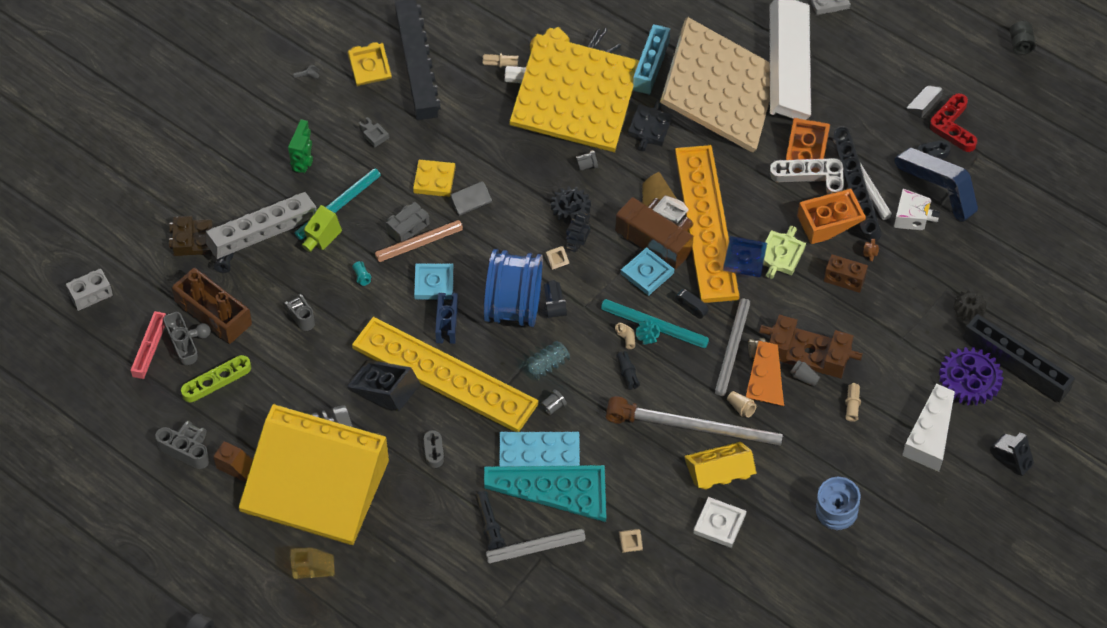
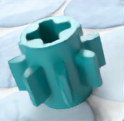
(647, 332)

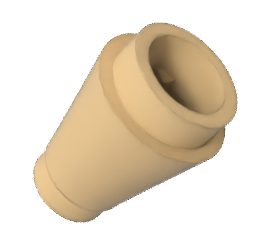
(742, 404)

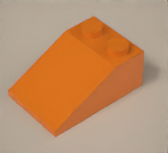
(807, 141)
(829, 215)

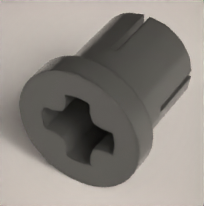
(587, 161)
(553, 402)

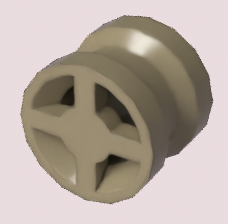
(752, 346)

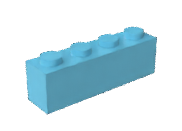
(651, 59)

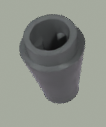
(804, 373)

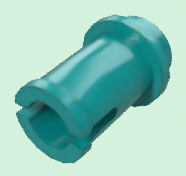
(363, 276)

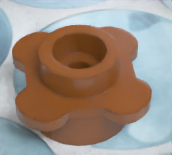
(871, 249)

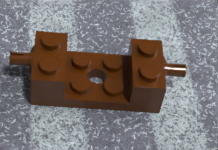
(829, 354)

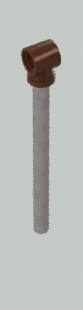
(619, 410)

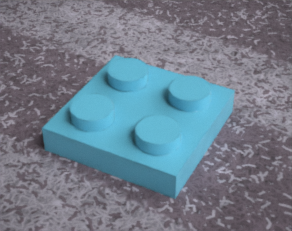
(647, 271)
(433, 279)

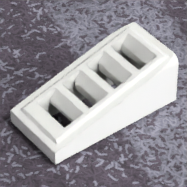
(671, 208)

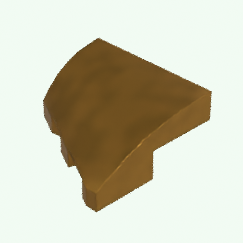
(655, 188)

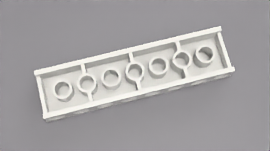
(790, 59)

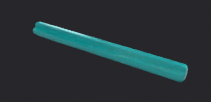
(345, 197)
(664, 326)

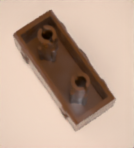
(655, 232)
(212, 305)

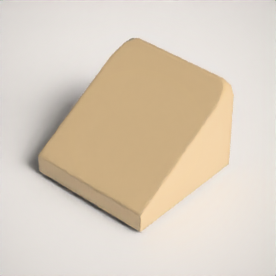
(556, 257)
(630, 540)

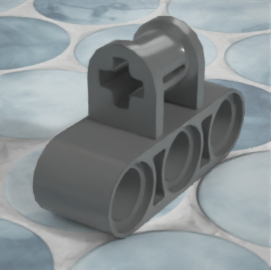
(189, 437)

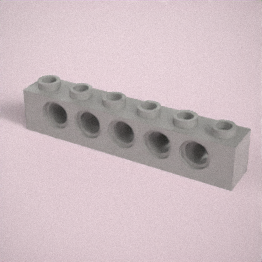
(260, 225)

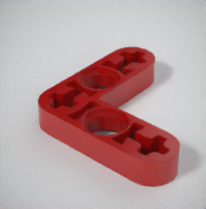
(948, 125)

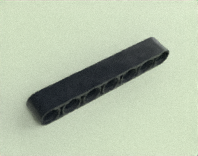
(854, 176)

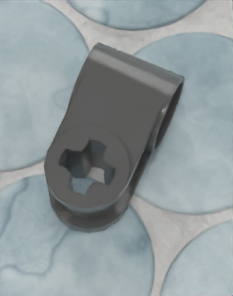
(300, 312)

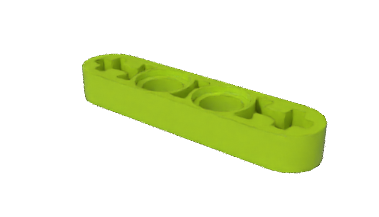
(214, 375)

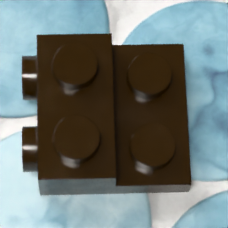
(189, 236)

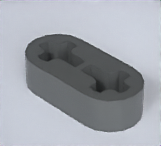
(429, 449)

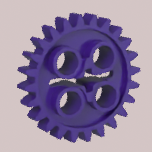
(971, 376)

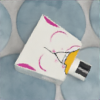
(914, 211)

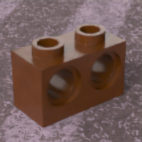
(845, 273)

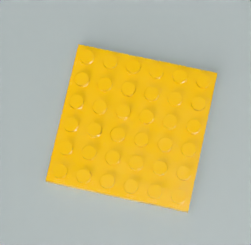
(574, 93)

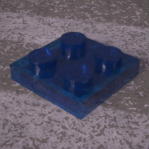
(745, 256)

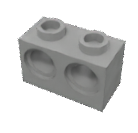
(85, 290)

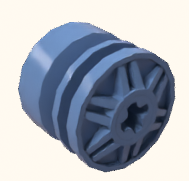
(839, 493)

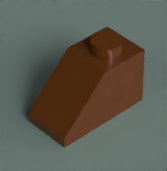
(233, 461)

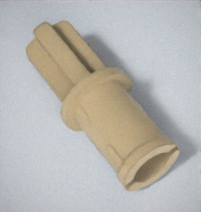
(500, 60)
(853, 402)

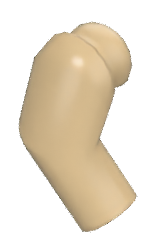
(626, 333)

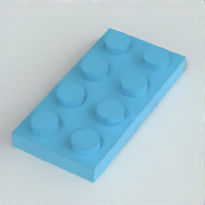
(539, 449)

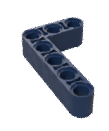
(944, 174)

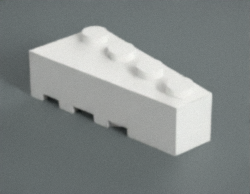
(929, 434)

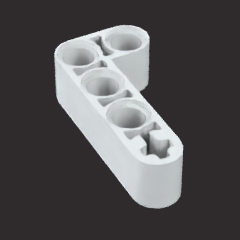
(806, 173)

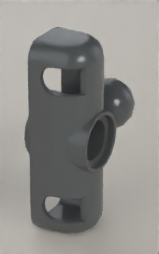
(185, 346)

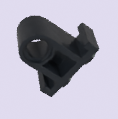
(1014, 452)

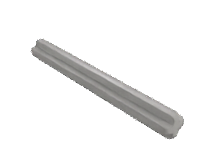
(535, 545)

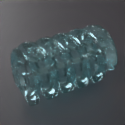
(547, 358)

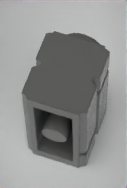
(407, 222)

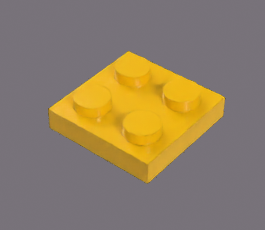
(434, 178)

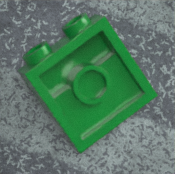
(300, 148)

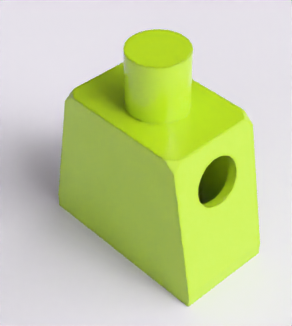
(321, 229)

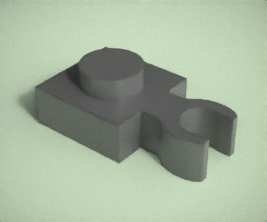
(373, 133)

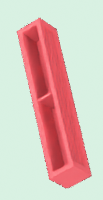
(148, 345)

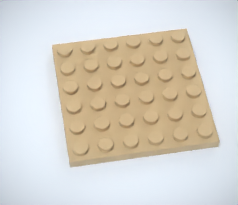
(718, 85)

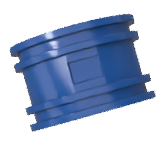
(513, 287)

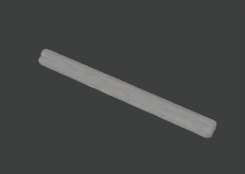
(732, 347)

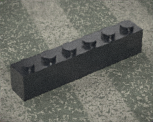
(1018, 358)

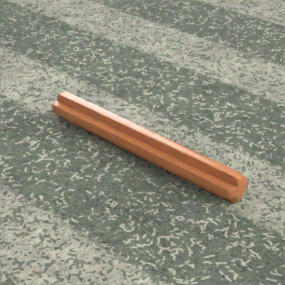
(418, 241)

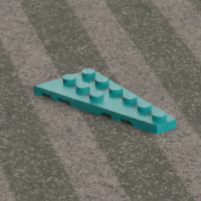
(562, 487)

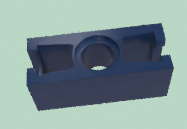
(446, 312)

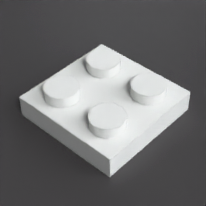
(719, 522)

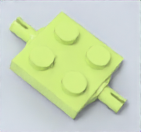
(783, 252)

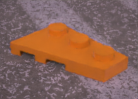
(765, 378)

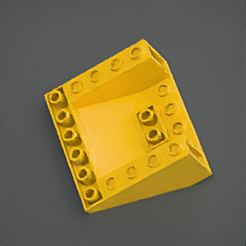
(314, 474)

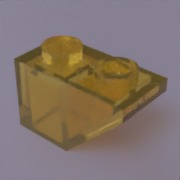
(311, 563)

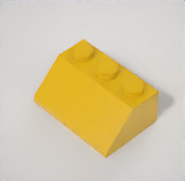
(720, 465)

